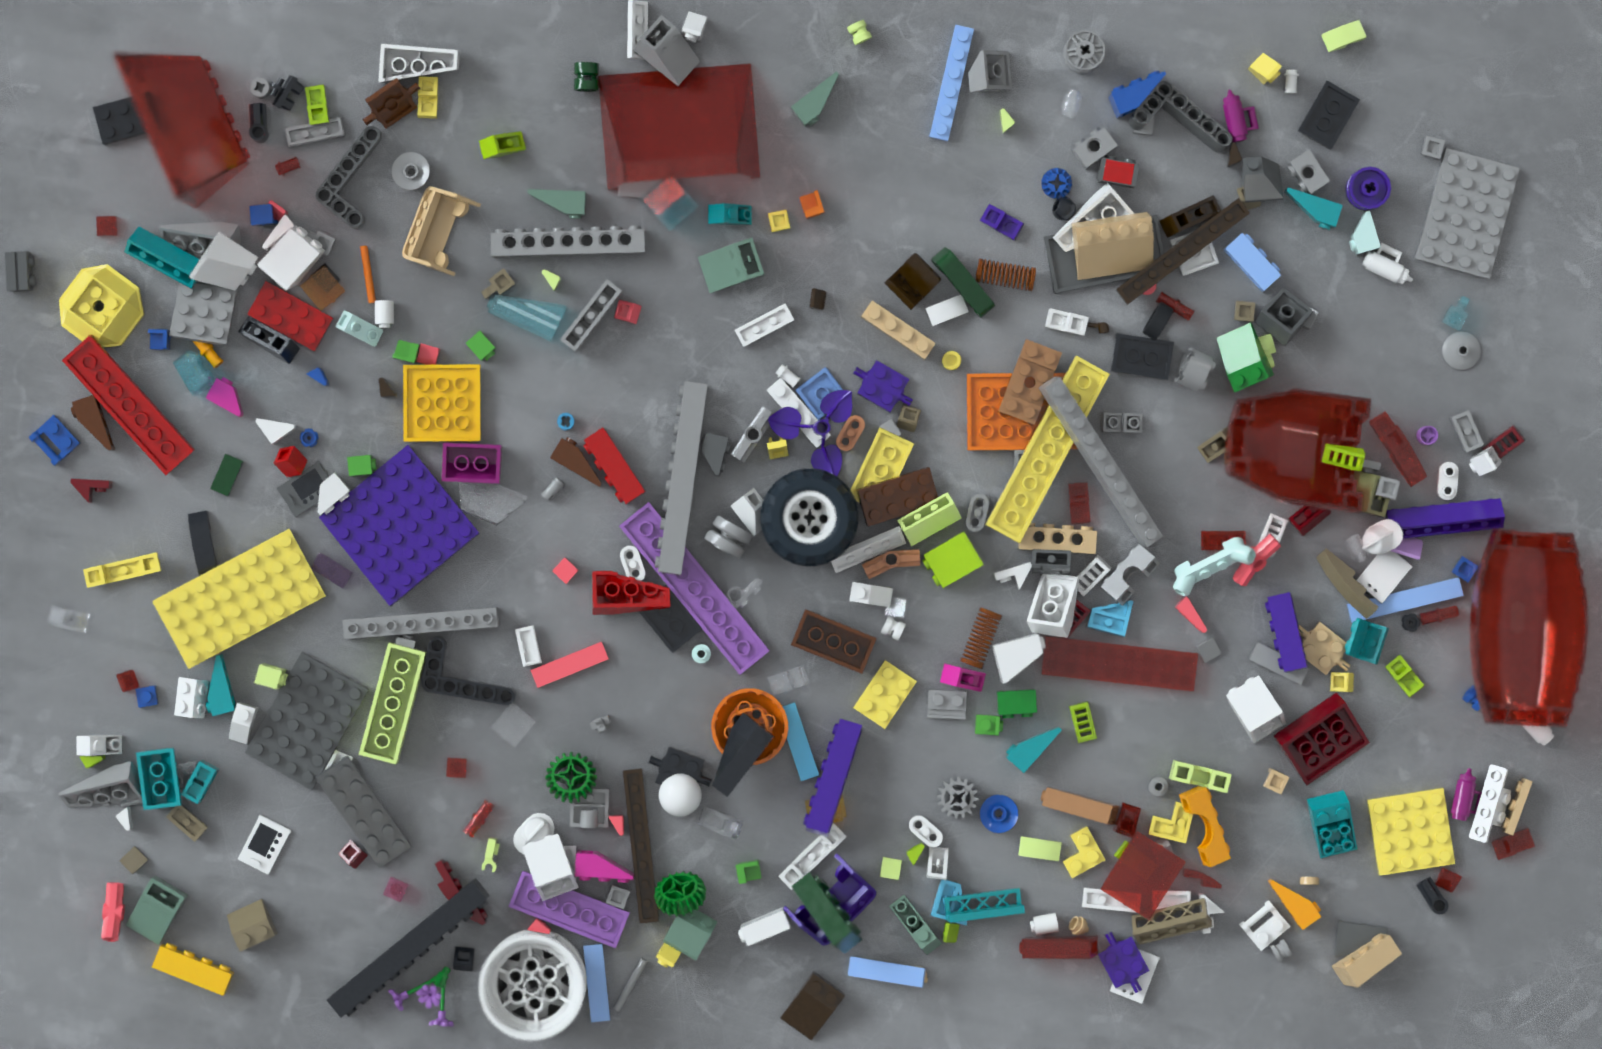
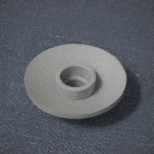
(404, 164)
(1452, 354)

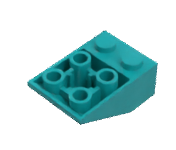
(1332, 823)

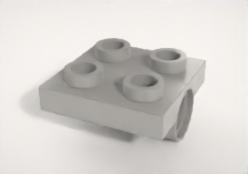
(592, 811)

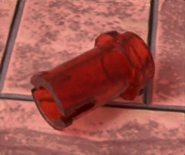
(287, 166)

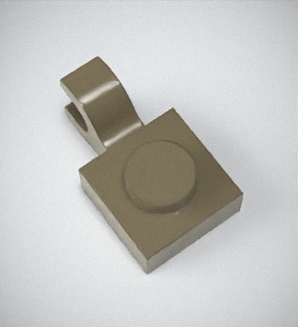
(499, 282)

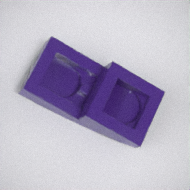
(1002, 222)

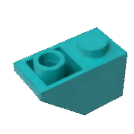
(729, 214)

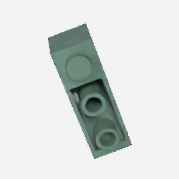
(915, 925)

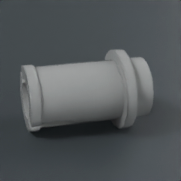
(555, 486)

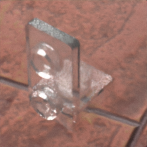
(187, 768)

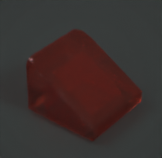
(127, 680)
(1448, 880)

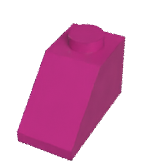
(225, 396)
(962, 677)

